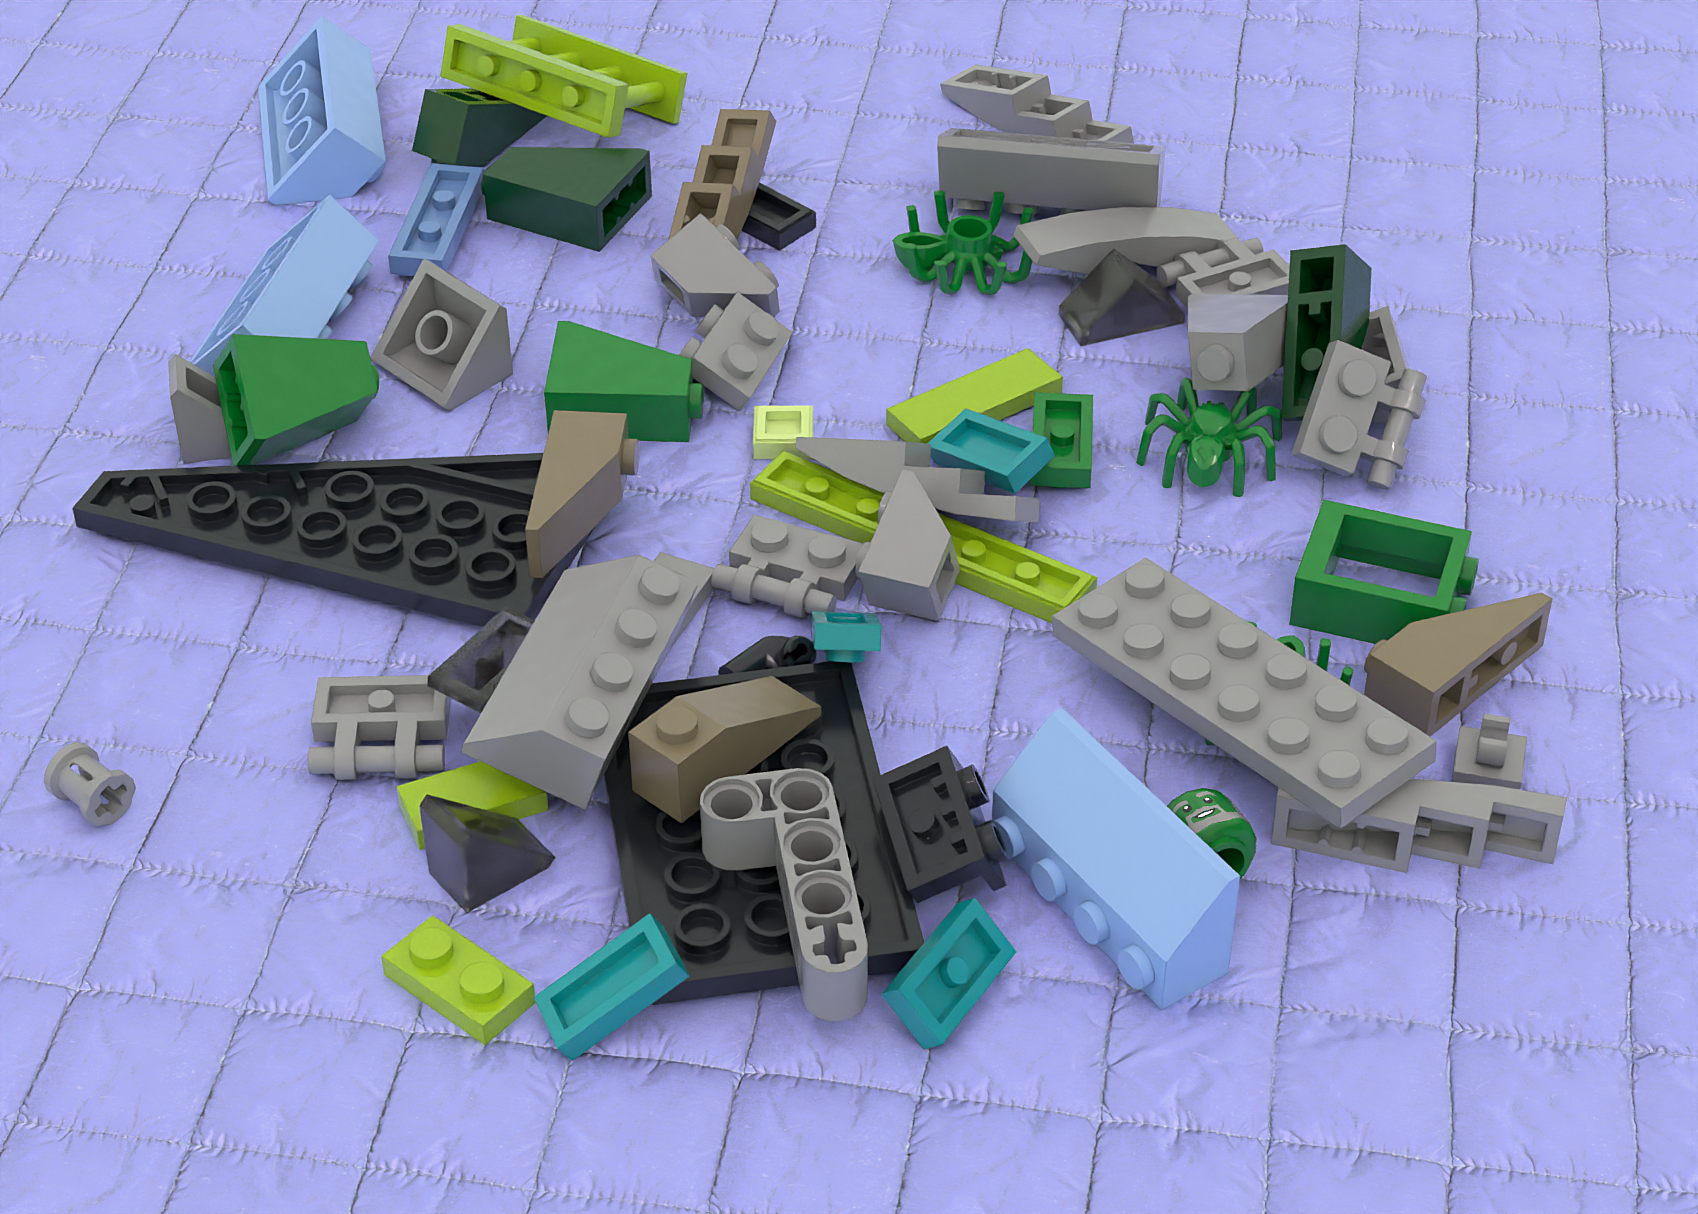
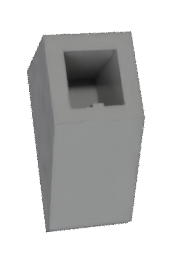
(706, 268)
(911, 555)

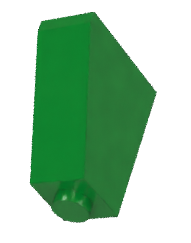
(618, 375)
(290, 391)

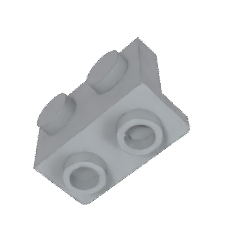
(735, 349)

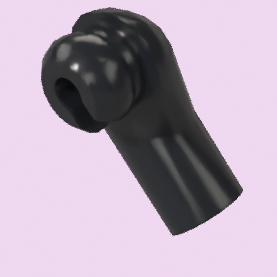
(772, 653)

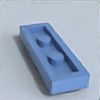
(437, 218)

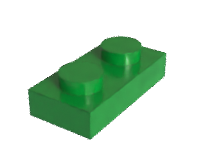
(1069, 428)

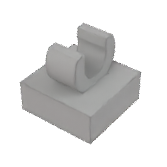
(1490, 754)

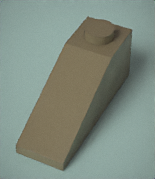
(577, 482)
(1453, 659)
(712, 738)

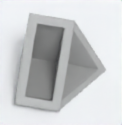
(197, 412)

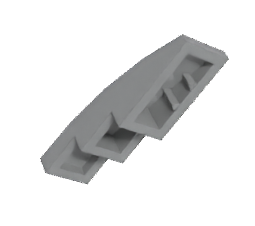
(1024, 105)
(1141, 234)
(949, 489)
(1430, 821)

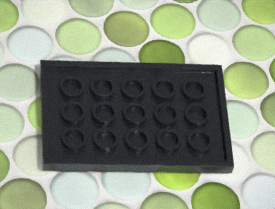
(734, 921)

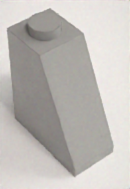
(1235, 339)

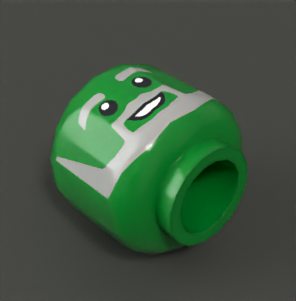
(1218, 825)

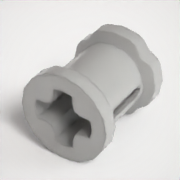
(87, 787)

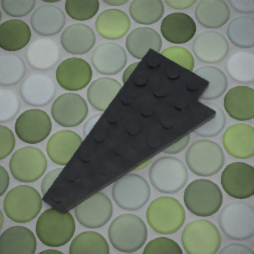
(388, 530)

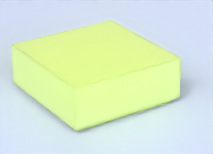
(777, 430)

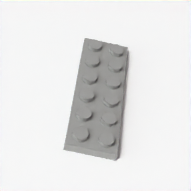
(1245, 691)

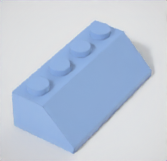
(321, 119)
(297, 282)
(1117, 862)

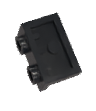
(940, 824)

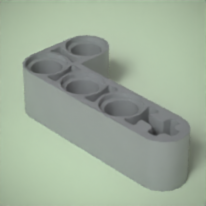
(795, 825)

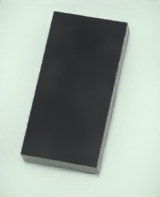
(777, 218)

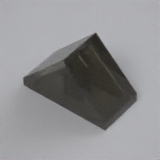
(1118, 303)
(480, 663)
(478, 851)

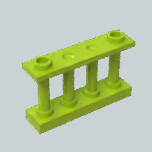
(563, 75)

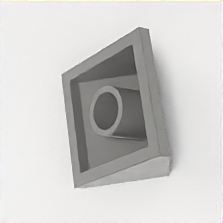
(446, 339)

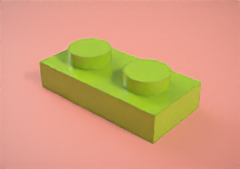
(458, 979)

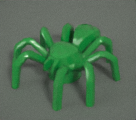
(966, 243)
(1210, 435)

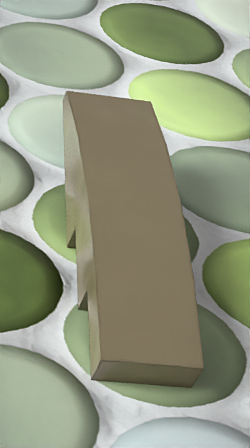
(727, 171)

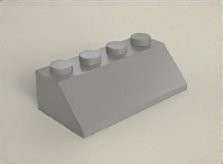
(1047, 171)
(582, 675)

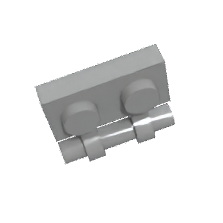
(1230, 269)
(1342, 410)
(788, 567)
(378, 710)

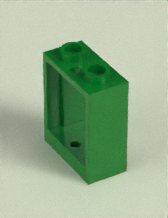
(1385, 540)

